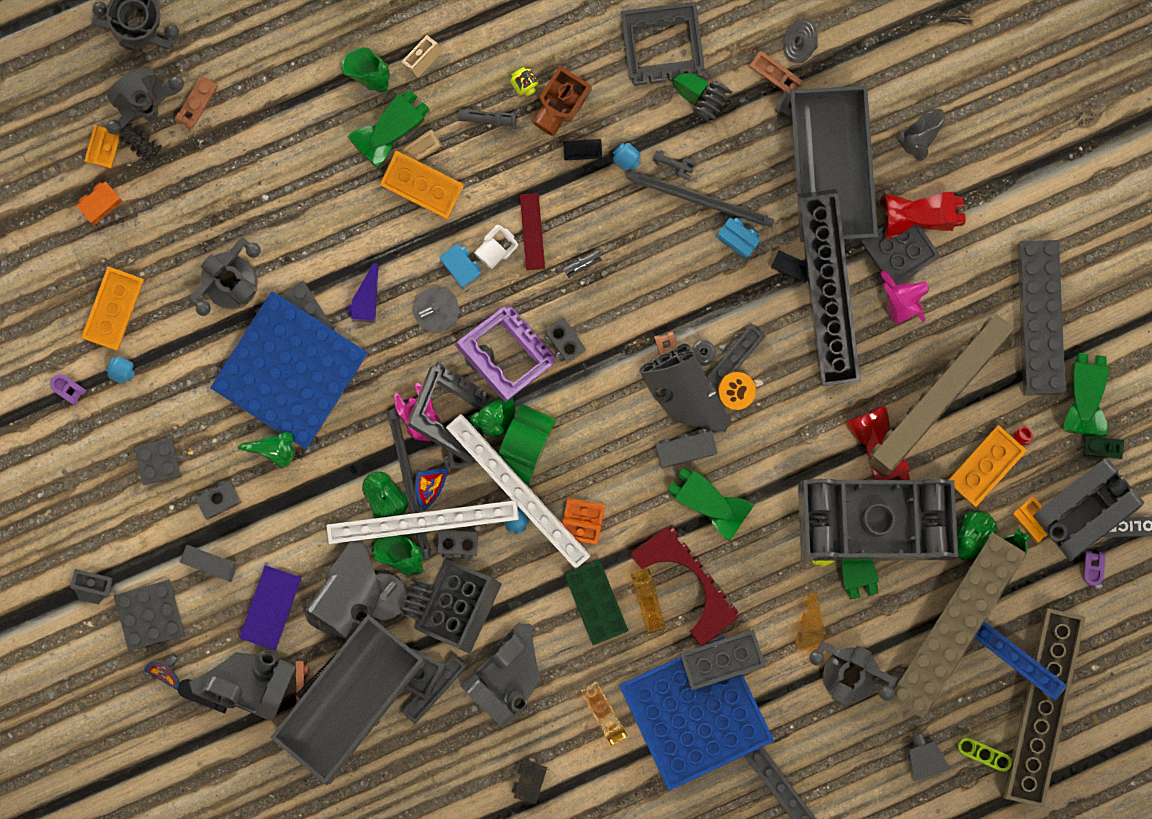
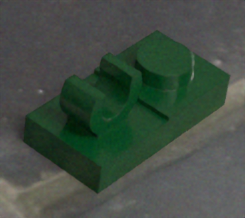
(1103, 447)

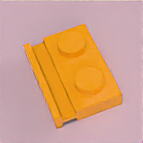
(102, 148)
(1025, 518)

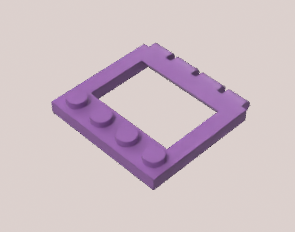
(493, 374)

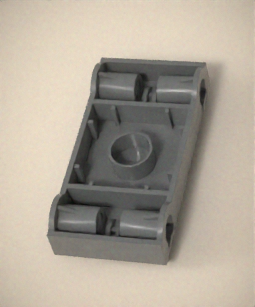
(877, 520)

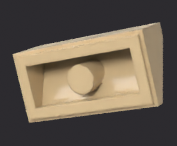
(422, 56)

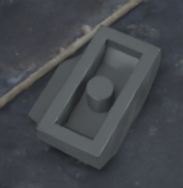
(91, 586)

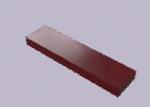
(532, 231)

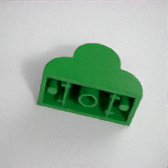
(526, 441)

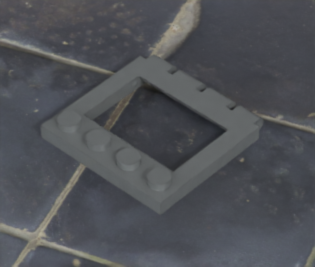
(658, 17)
(434, 430)

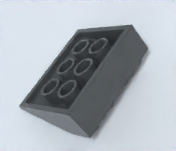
(458, 606)

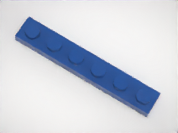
(1020, 661)

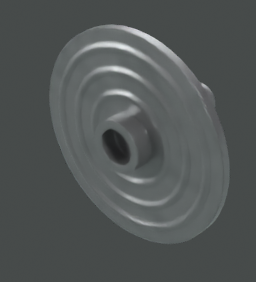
(800, 41)
(436, 309)
(391, 597)

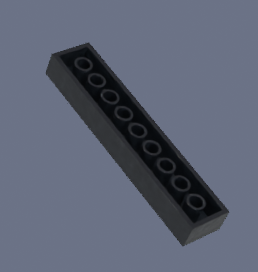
(829, 287)

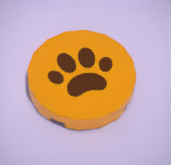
(736, 390)

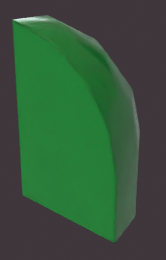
(690, 87)

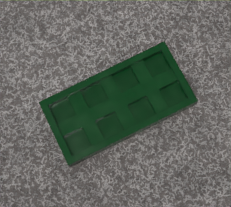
(596, 602)

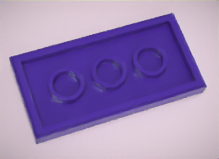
(270, 607)

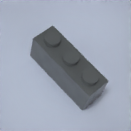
(686, 448)

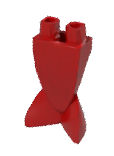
(930, 213)
(870, 431)

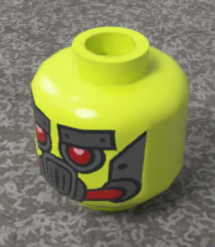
(524, 82)

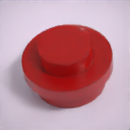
(1023, 435)

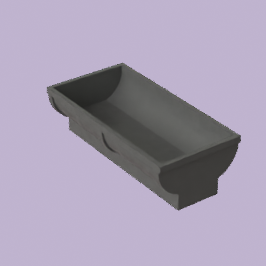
(836, 153)
(347, 699)

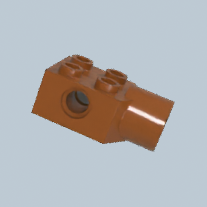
(560, 100)

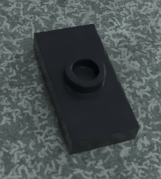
(582, 149)
(790, 266)

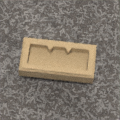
(422, 146)

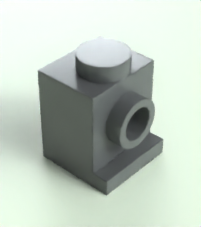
(782, 106)

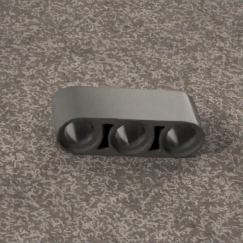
(208, 563)

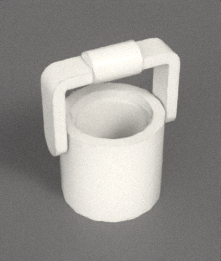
(491, 251)

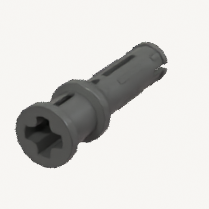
(497, 118)

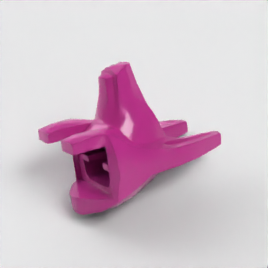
(904, 299)
(404, 412)

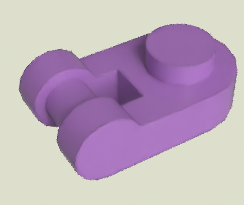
(61, 385)
(1092, 574)

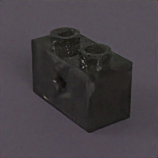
(531, 793)

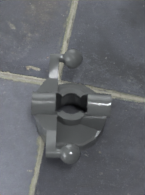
(131, 37)
(137, 93)
(212, 270)
(839, 662)

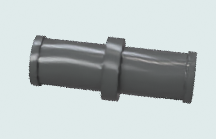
(582, 264)

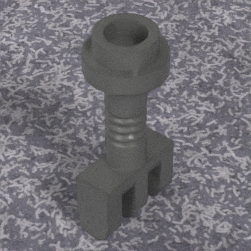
(682, 167)

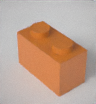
(99, 203)

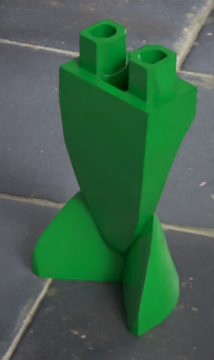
(396, 121)
(1088, 388)
(704, 498)
(859, 574)

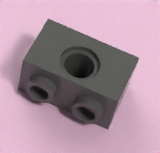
(229, 500)

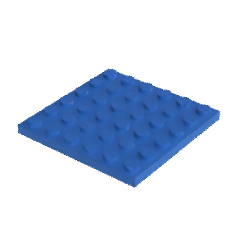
(289, 370)
(694, 729)

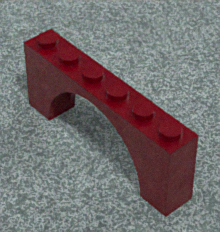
(667, 548)

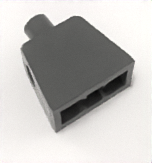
(925, 758)

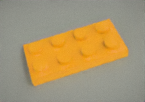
(422, 184)
(112, 308)
(987, 465)

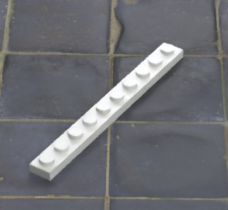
(518, 490)
(422, 522)

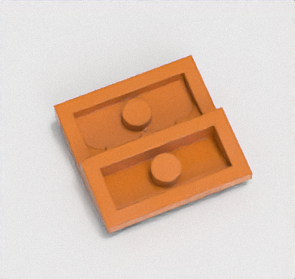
(583, 519)

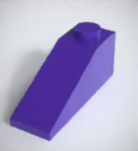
(364, 302)

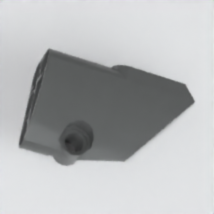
(685, 389)
(346, 595)

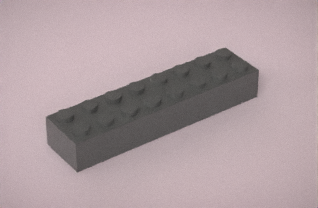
(1041, 318)

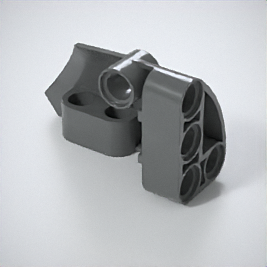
(506, 676)
(247, 683)

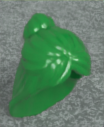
(366, 69)
(494, 417)
(274, 448)
(383, 495)
(974, 533)
(399, 554)

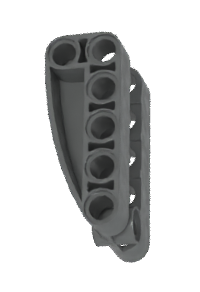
(1089, 509)

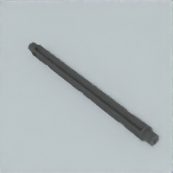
(701, 199)
(407, 477)

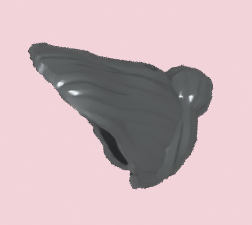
(922, 133)

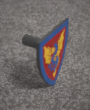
(429, 485)
(163, 671)

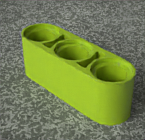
(993, 756)

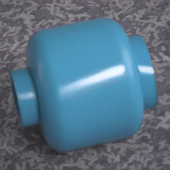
(626, 156)
(120, 370)
(517, 525)

